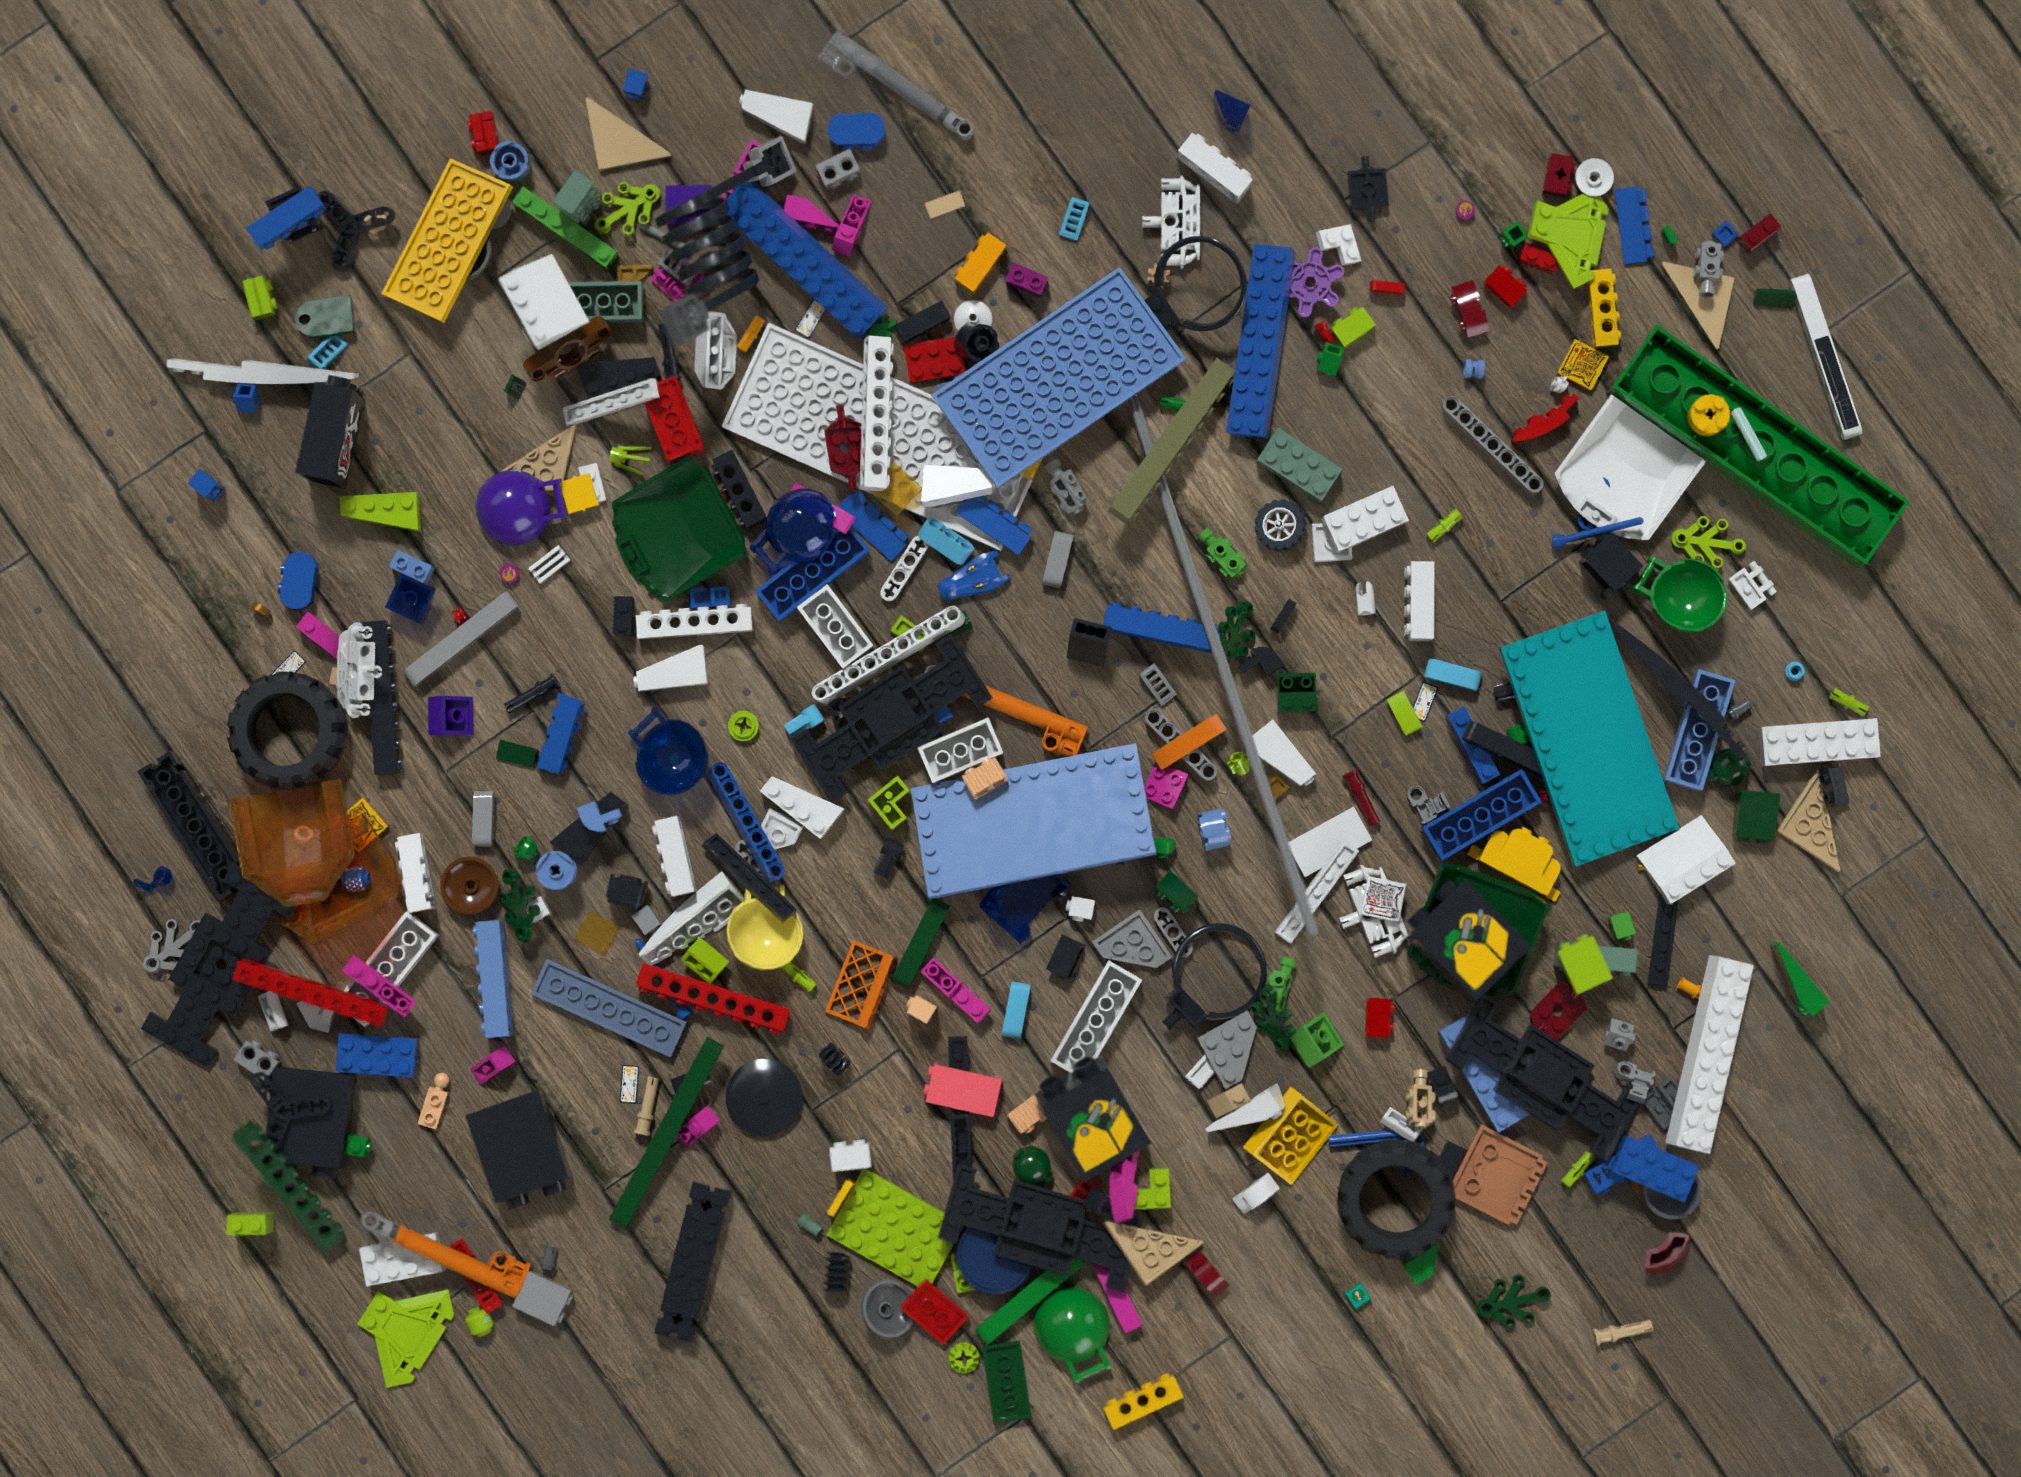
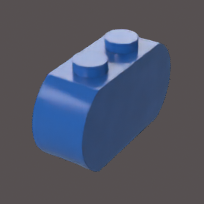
(856, 130)
(298, 581)

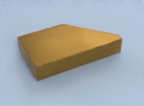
(633, 272)
(1277, 786)

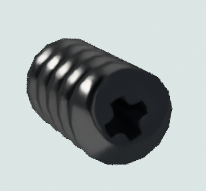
(836, 1272)

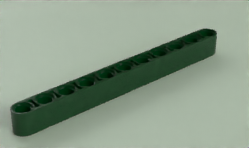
(666, 1132)

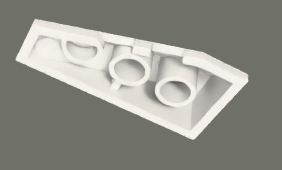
(1264, 1105)

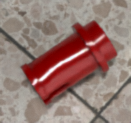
(1324, 332)

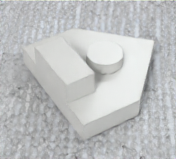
(781, 829)
(317, 1017)

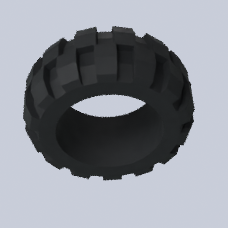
(243, 727)
(1383, 1242)

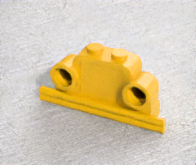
(1521, 859)

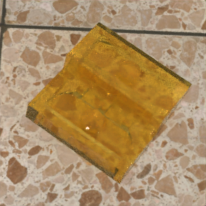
(900, 491)

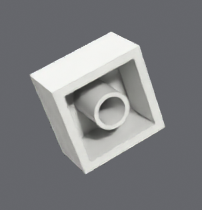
(850, 1156)

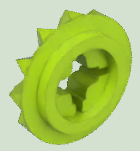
(739, 717)
(969, 1350)

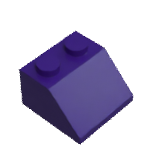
(450, 715)

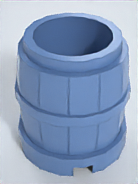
(567, 867)

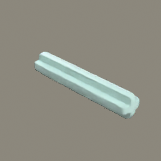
(1748, 434)

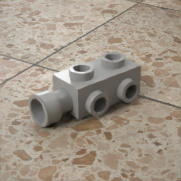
(1708, 256)
(1066, 488)

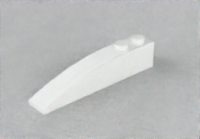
(697, 916)

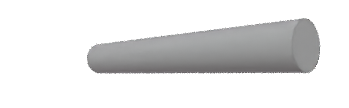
(657, 233)

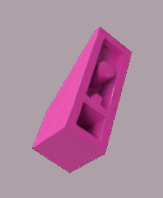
(319, 633)

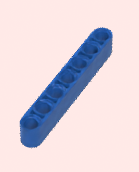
(746, 831)

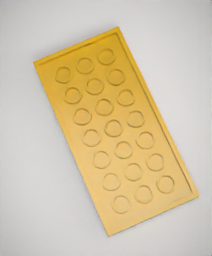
(447, 240)

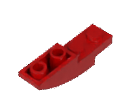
(1540, 426)

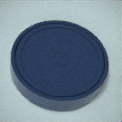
(982, 1268)

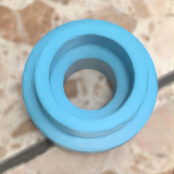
(1800, 669)

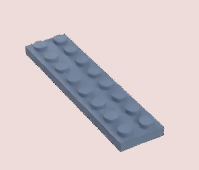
(608, 1008)

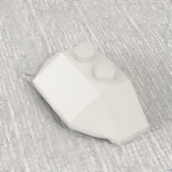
(716, 352)

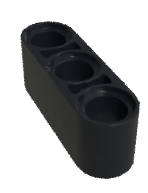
(922, 322)

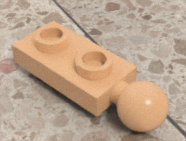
(434, 1102)

